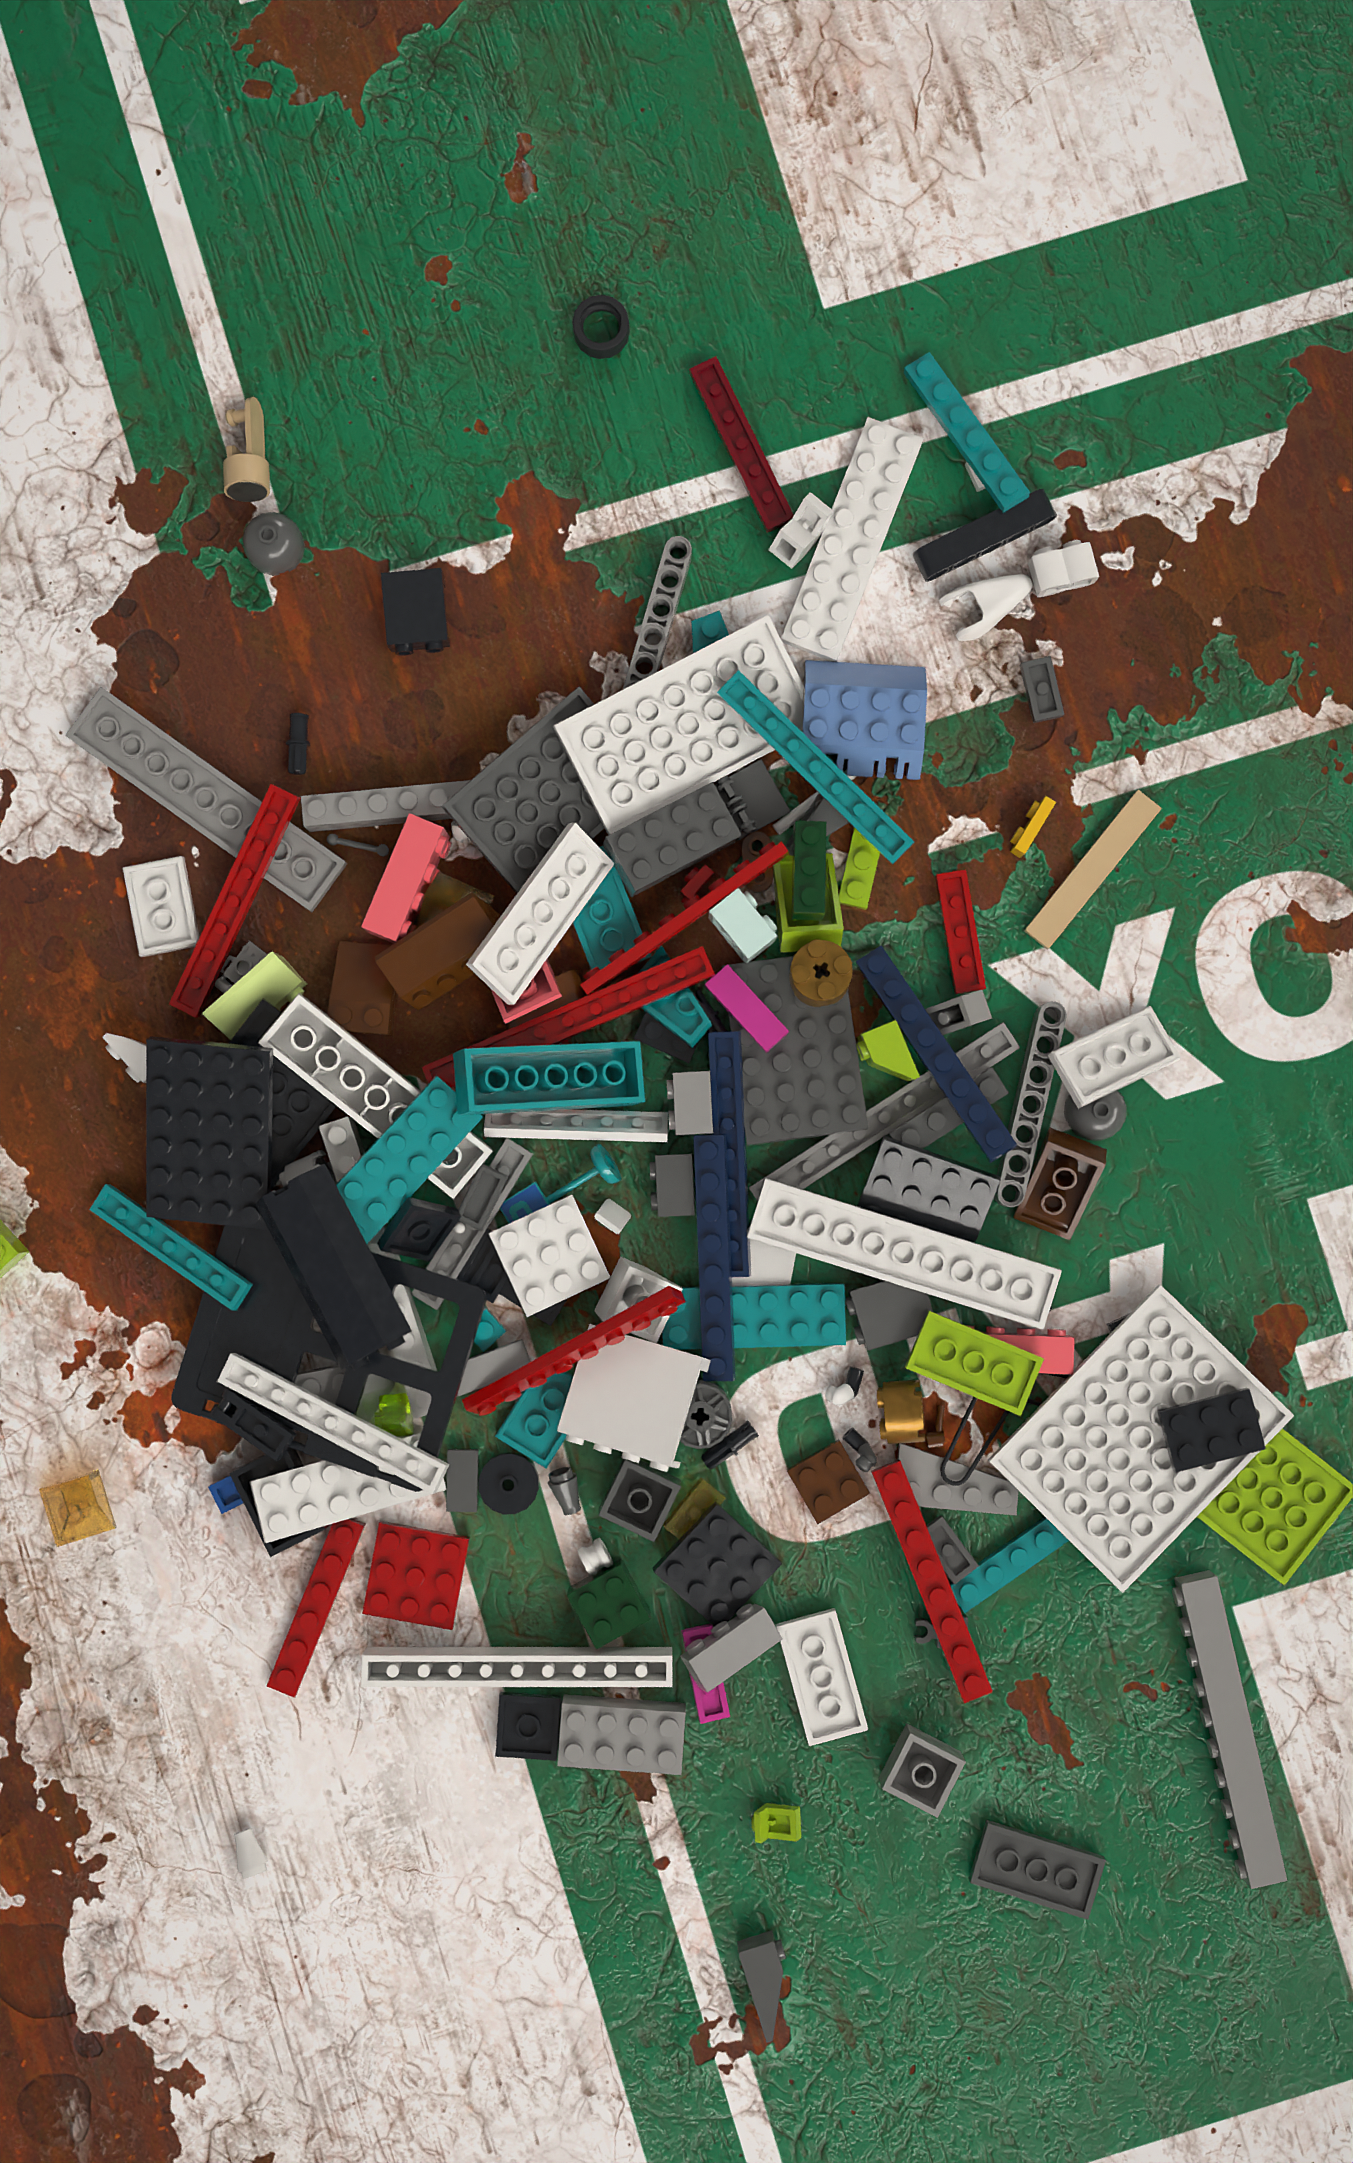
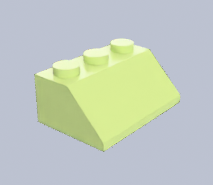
(269, 979)

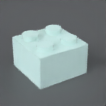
(743, 925)

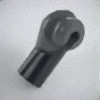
(862, 1447)

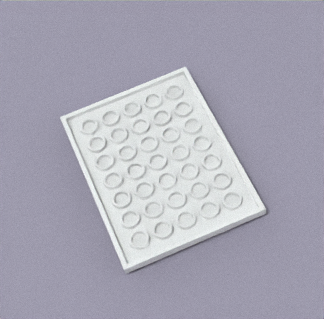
(1097, 1445)

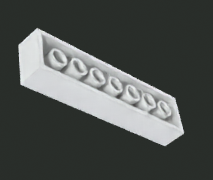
(359, 1082)

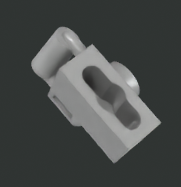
(240, 966)

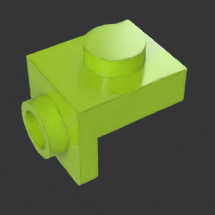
(776, 1822)

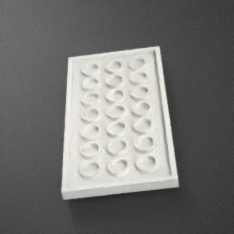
(675, 728)

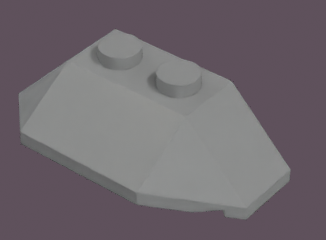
(327, 1383)

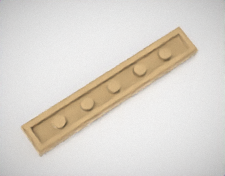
(1092, 869)

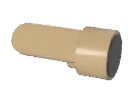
(247, 474)

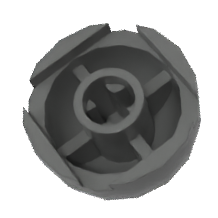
(273, 543)
(1097, 1119)

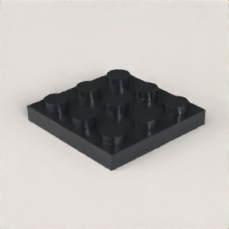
(717, 1565)

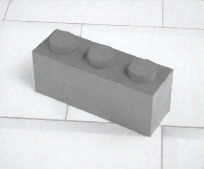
(730, 1646)

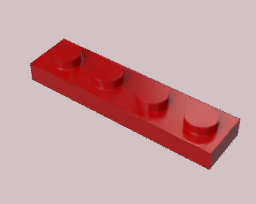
(960, 932)

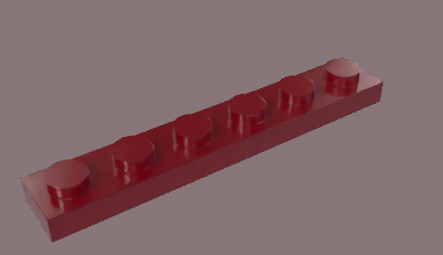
(741, 444)

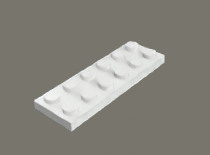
(540, 914)
(322, 1496)

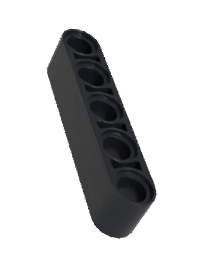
(983, 536)

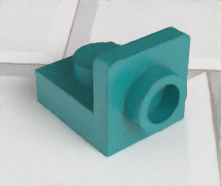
(488, 1330)

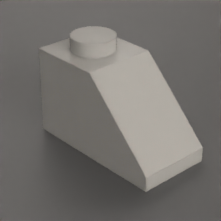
(960, 1012)

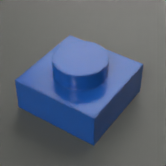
(225, 1494)

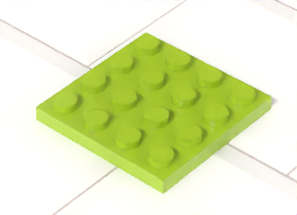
(1279, 1506)

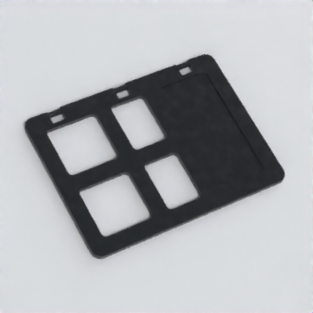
(277, 1329)

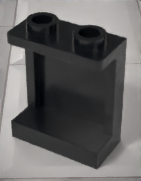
(415, 611)

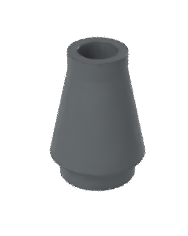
(565, 1489)

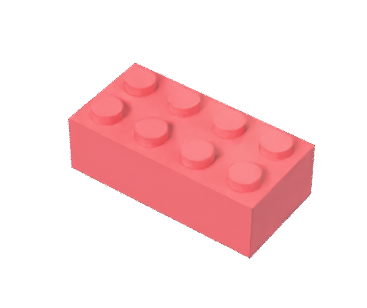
(407, 879)

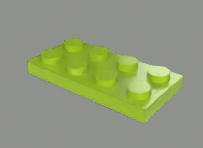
(974, 1363)

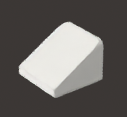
(612, 1216)

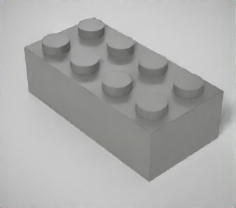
(621, 1734)

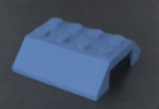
(867, 715)

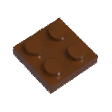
(828, 1481)

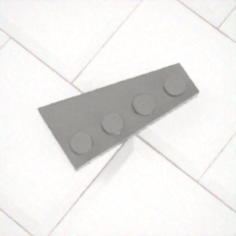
(979, 1493)

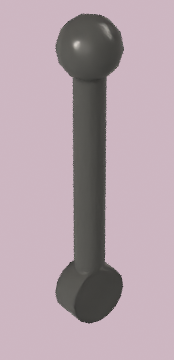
(382, 849)

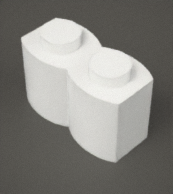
(1063, 568)

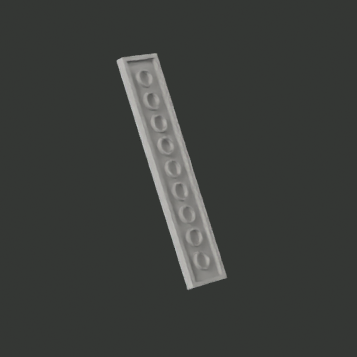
(199, 794)

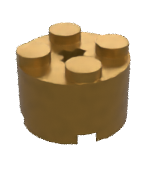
(818, 956)
(901, 1411)

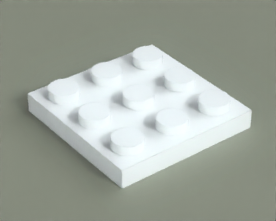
(549, 1255)

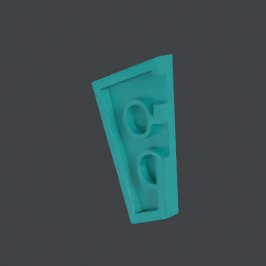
(678, 1011)

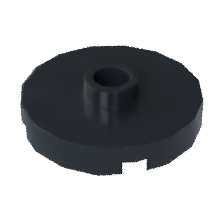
(512, 1467)

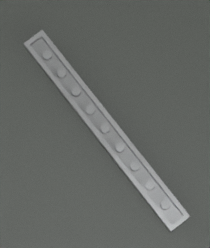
(888, 1114)

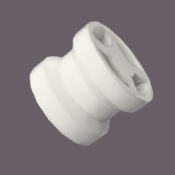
(595, 1557)

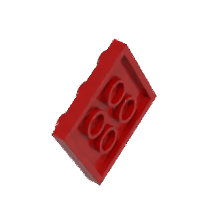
(416, 1575)

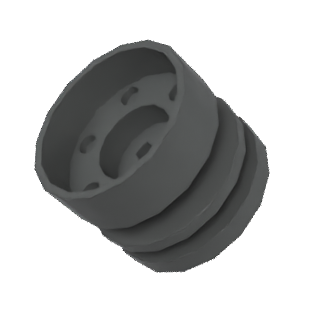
(717, 1424)

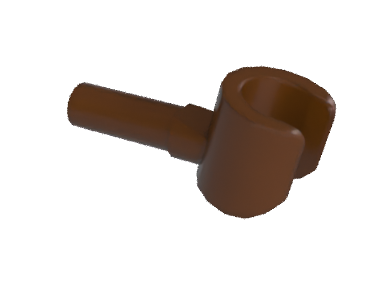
(936, 1438)

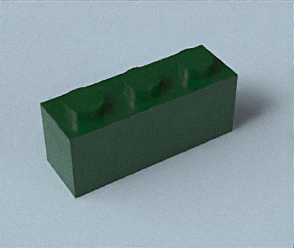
(809, 870)

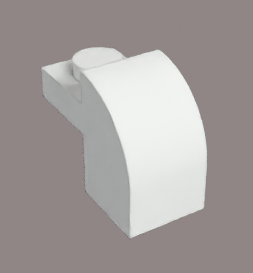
(801, 531)

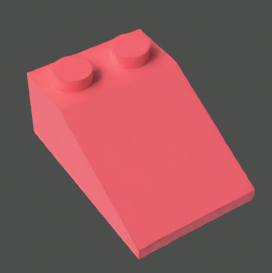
(539, 992)

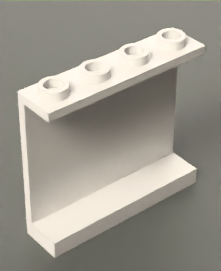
(632, 1400)

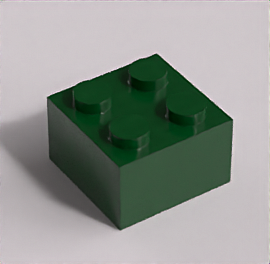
(609, 1604)

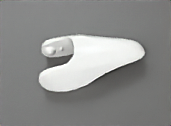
(995, 598)

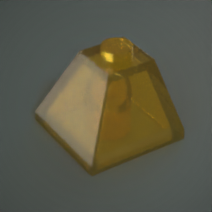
(77, 1508)

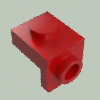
(695, 881)

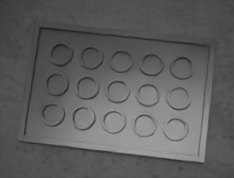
(526, 798)
(809, 1077)

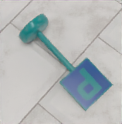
(533, 1199)

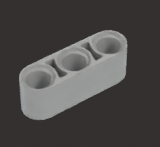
(493, 1365)

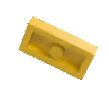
(1024, 836)

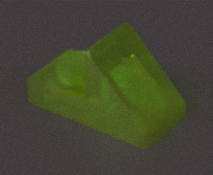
(395, 1415)

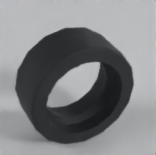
(597, 304)

